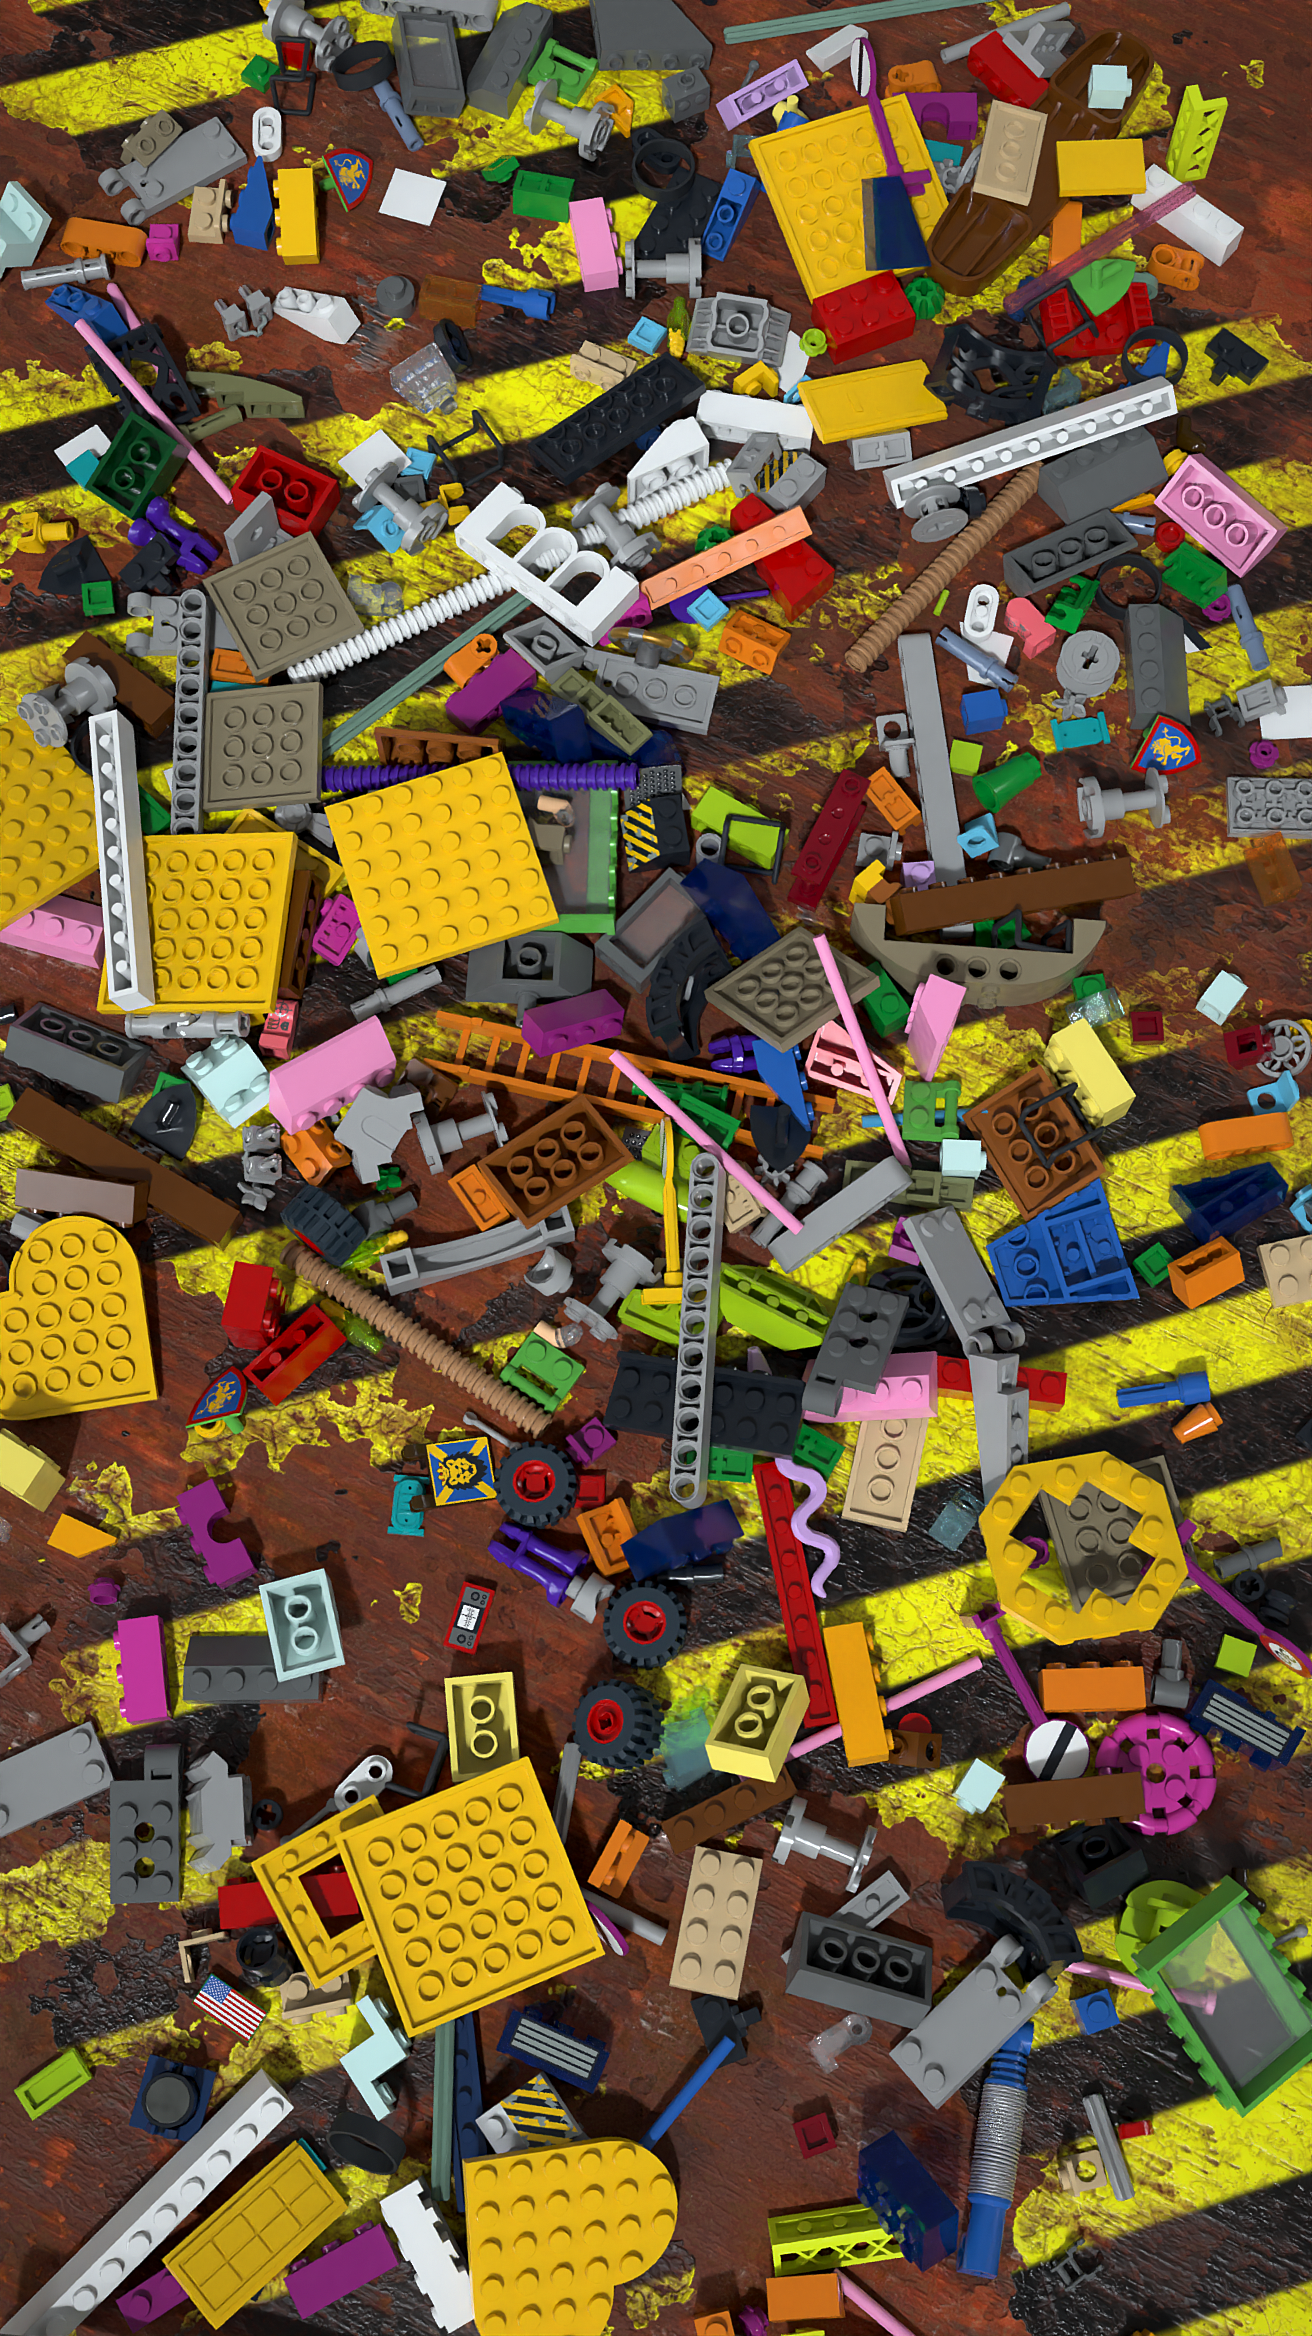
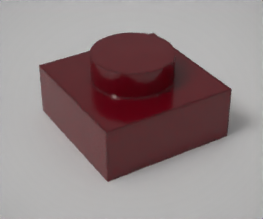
(1146, 1028)
(814, 2135)

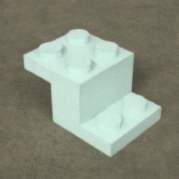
(21, 227)
(230, 1078)
(377, 2056)

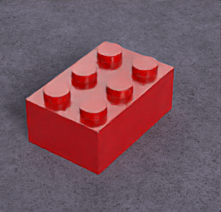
(863, 316)
(299, 494)
(254, 1306)

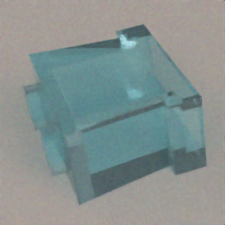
(685, 1751)

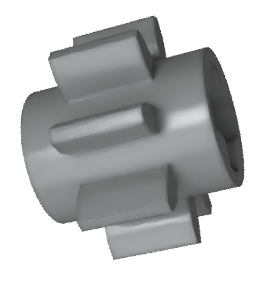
(947, 174)
(771, 1178)

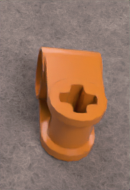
(913, 78)
(1173, 264)
(471, 659)

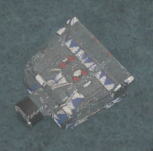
(426, 381)

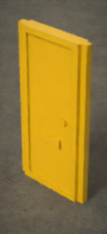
(870, 401)
(255, 2234)

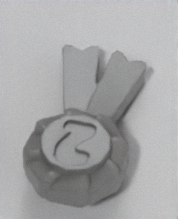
(300, 818)

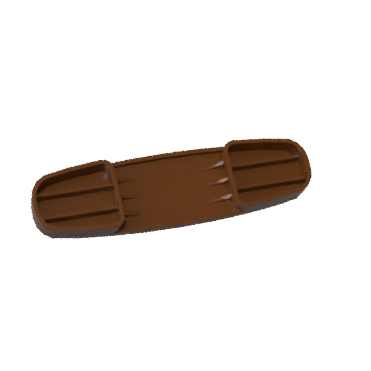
(985, 234)

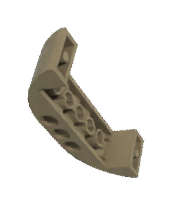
(989, 974)

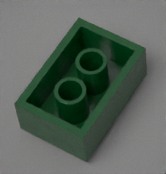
(136, 467)

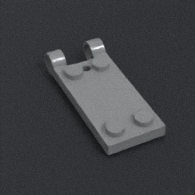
(187, 162)
(165, 638)
(658, 696)
(961, 1281)
(52, 1777)
(970, 2024)

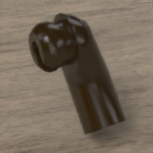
(1188, 440)
(1241, 1876)

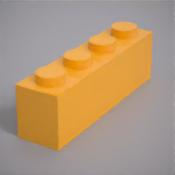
(855, 1694)

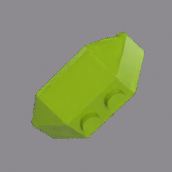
(771, 1308)

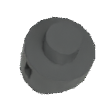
(396, 297)

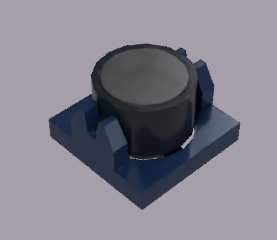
(172, 2098)

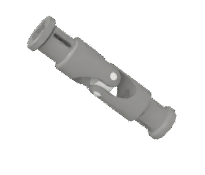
(187, 1025)

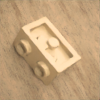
(209, 213)
(601, 366)
(740, 1205)
(302, 2000)

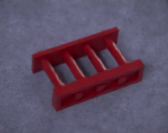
(828, 840)

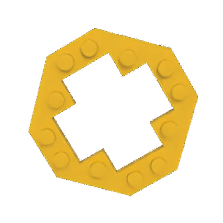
(1100, 1614)

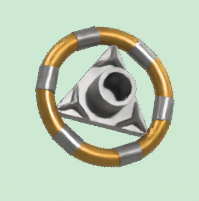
(650, 647)

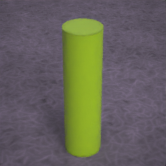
(941, 602)

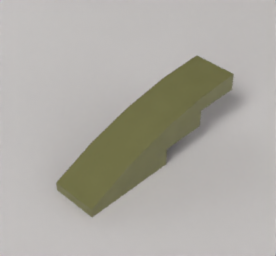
(257, 397)
(602, 712)
(927, 1189)

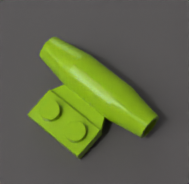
(644, 1178)

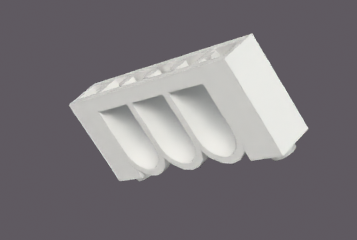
(505, 510)

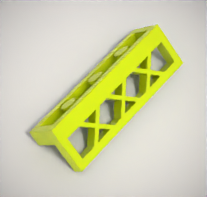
(1186, 138)
(826, 2228)

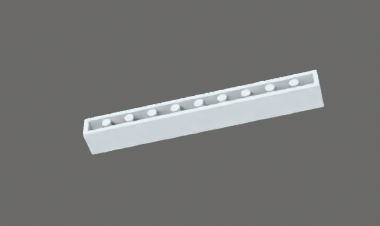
(1034, 439)
(121, 861)
(154, 2211)

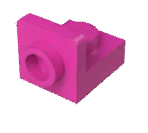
(163, 242)

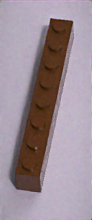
(1000, 895)
(96, 1151)

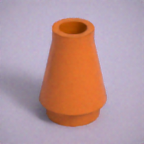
(1198, 1422)

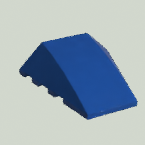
(1064, 1255)

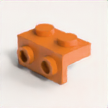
(315, 1152)
(605, 1532)

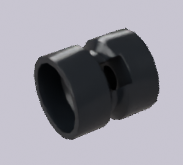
(265, 1957)

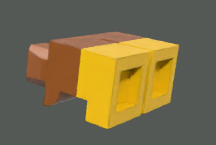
(872, 888)

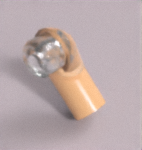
(559, 807)
(560, 1337)

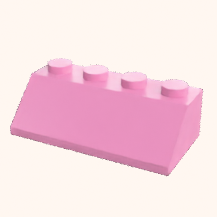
(1220, 514)
(62, 930)
(932, 1022)
(330, 1076)
(904, 1392)

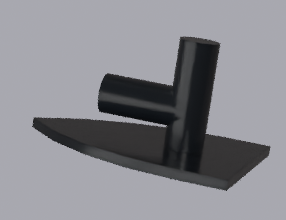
(71, 567)
(169, 1120)
(778, 1135)

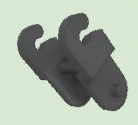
(1230, 710)
(1058, 2266)

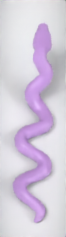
(817, 1495)

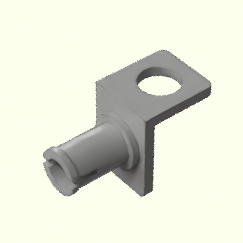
(896, 747)
(20, 1642)

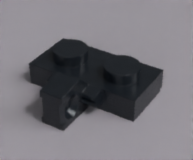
(1234, 359)
(152, 567)
(718, 2019)

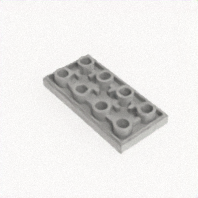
(1269, 806)

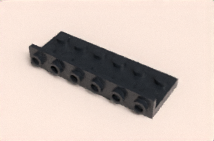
(616, 418)
(748, 1408)

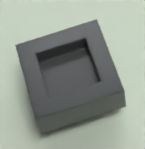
(411, 487)

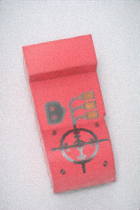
(1030, 626)
(280, 1030)

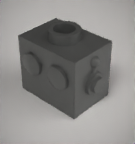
(685, 94)

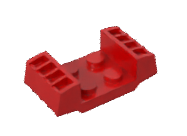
(1114, 326)

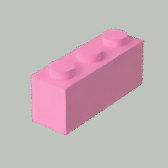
(595, 244)

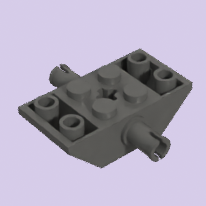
(529, 971)

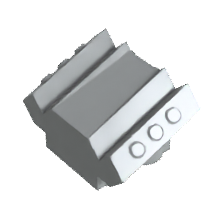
(738, 330)
(376, 1126)
(217, 1812)

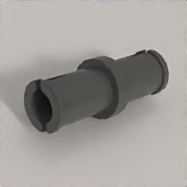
(1247, 1558)

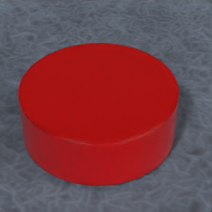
(1169, 537)
(915, 1722)
(1135, 2130)

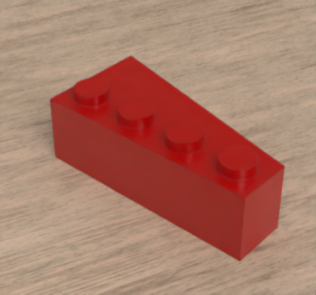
(792, 573)

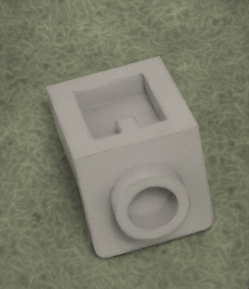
(1262, 700)
(879, 847)

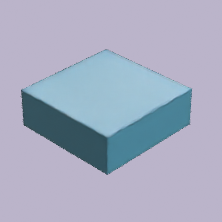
(647, 335)
(422, 464)
(707, 610)

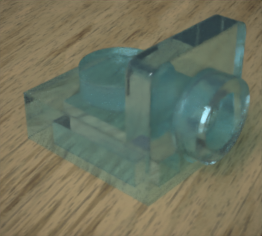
(1065, 394)

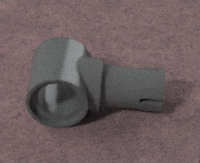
(1012, 855)
(378, 1217)
(1169, 1684)

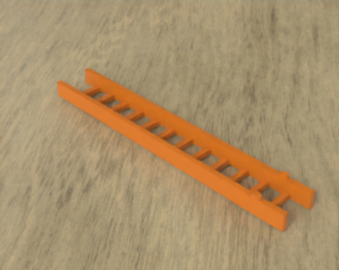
(591, 1052)

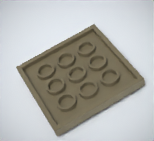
(283, 606)
(262, 747)
(786, 990)
(1094, 1537)

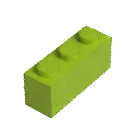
(747, 839)

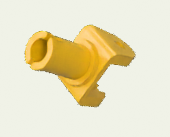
(448, 493)
(42, 533)

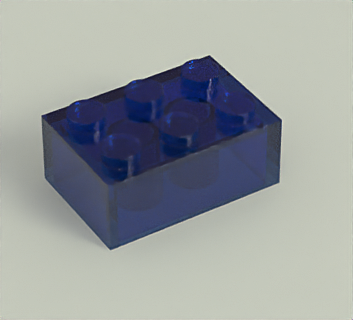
(907, 2201)

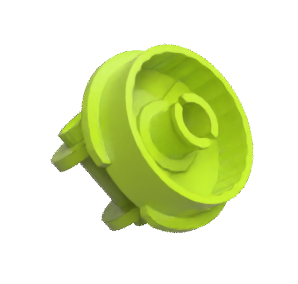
(1149, 1913)

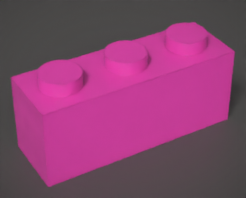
(143, 1670)

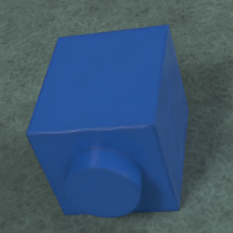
(982, 711)
(1094, 2011)

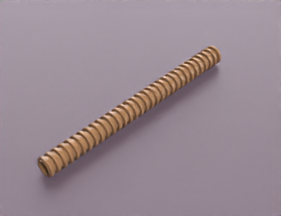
(944, 568)
(415, 1338)

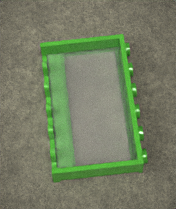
(587, 882)
(1230, 1997)

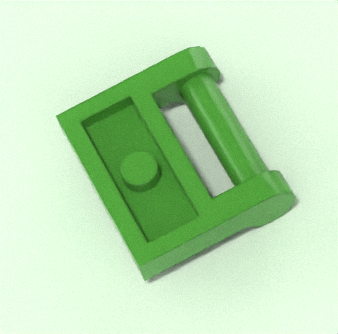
(570, 83)
(920, 1111)
(547, 1364)

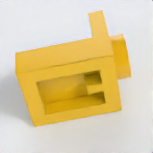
(754, 379)

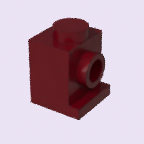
(1240, 1042)

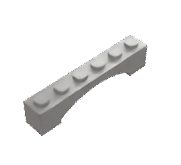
(430, 1264)

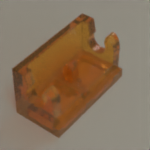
(451, 300)
(1272, 869)

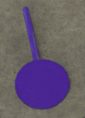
(679, 606)

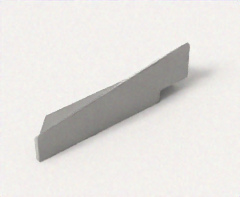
(999, 1417)

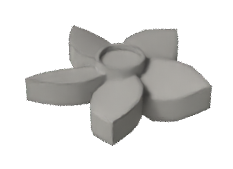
(1071, 705)
(255, 1195)

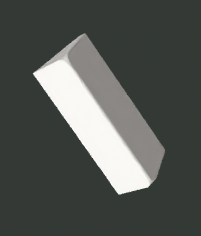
(835, 47)

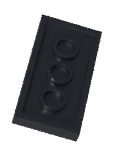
(677, 220)

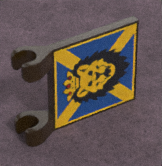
(457, 1472)

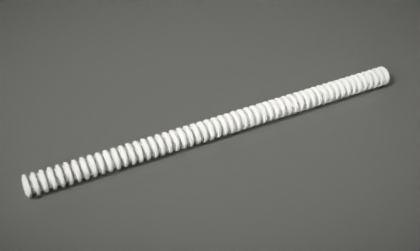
(491, 584)

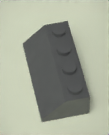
(508, 58)
(1102, 475)
(1066, 553)
(1155, 665)
(76, 1052)
(242, 1673)
(860, 1971)

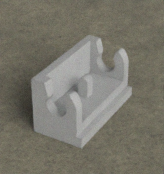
(880, 449)
(750, 462)

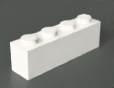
(1193, 222)
(738, 416)

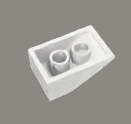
(671, 458)

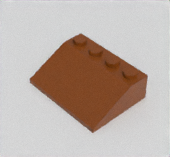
(429, 746)
(1052, 1126)
(554, 1162)

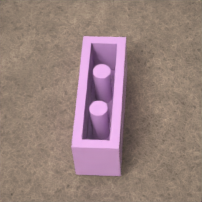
(762, 94)

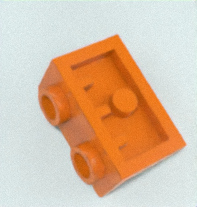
(753, 641)
(618, 1859)

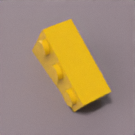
(297, 216)

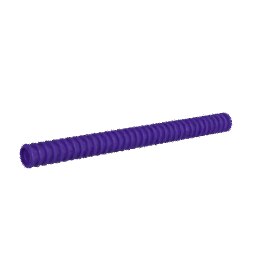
(522, 777)

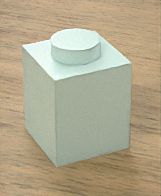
(1108, 86)
(1221, 997)
(961, 1158)
(977, 1787)

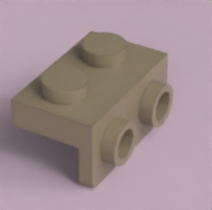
(151, 140)

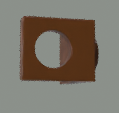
(911, 1749)

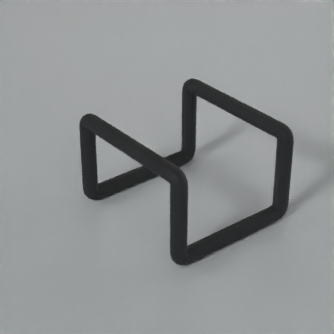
(293, 75)
(1089, 323)
(433, 447)
(775, 872)
(1017, 914)
(1095, 1134)
(436, 1766)

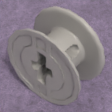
(935, 512)
(1073, 657)

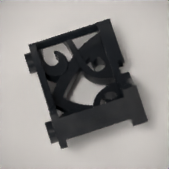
(979, 354)
(163, 391)
(677, 1007)
(1011, 1905)

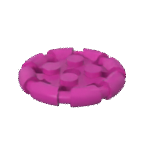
(1174, 1765)

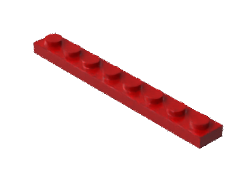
(794, 1593)

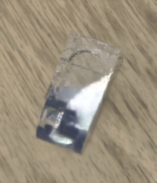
(374, 598)
(848, 2031)

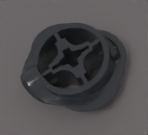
(934, 1326)

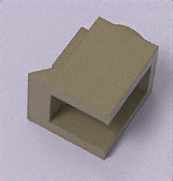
(550, 842)

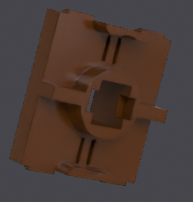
(439, 1086)

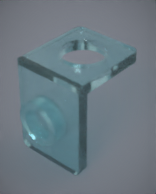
(738, 149)
(1096, 1008)
(956, 1520)

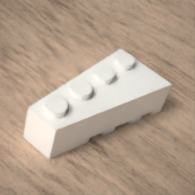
(432, 2251)

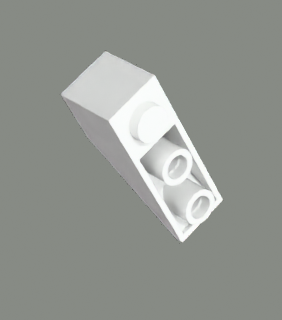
(318, 313)

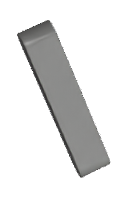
(465, 14)
(840, 1214)

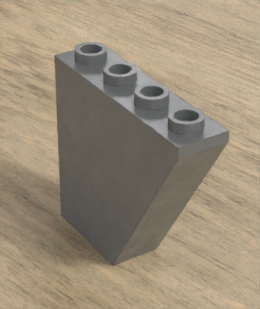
(646, 36)

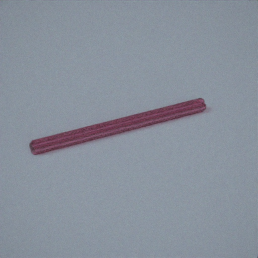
(1100, 247)

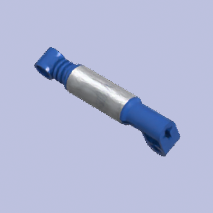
(994, 2156)

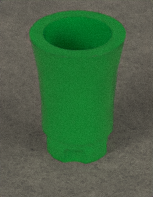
(1006, 781)

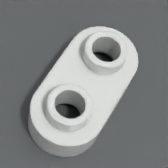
(267, 136)
(980, 615)
(362, 1782)

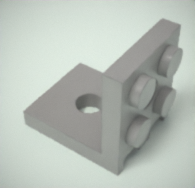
(255, 530)

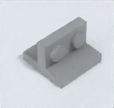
(1041, 46)

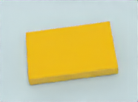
(1100, 167)

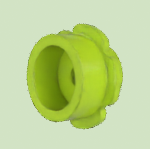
(816, 337)

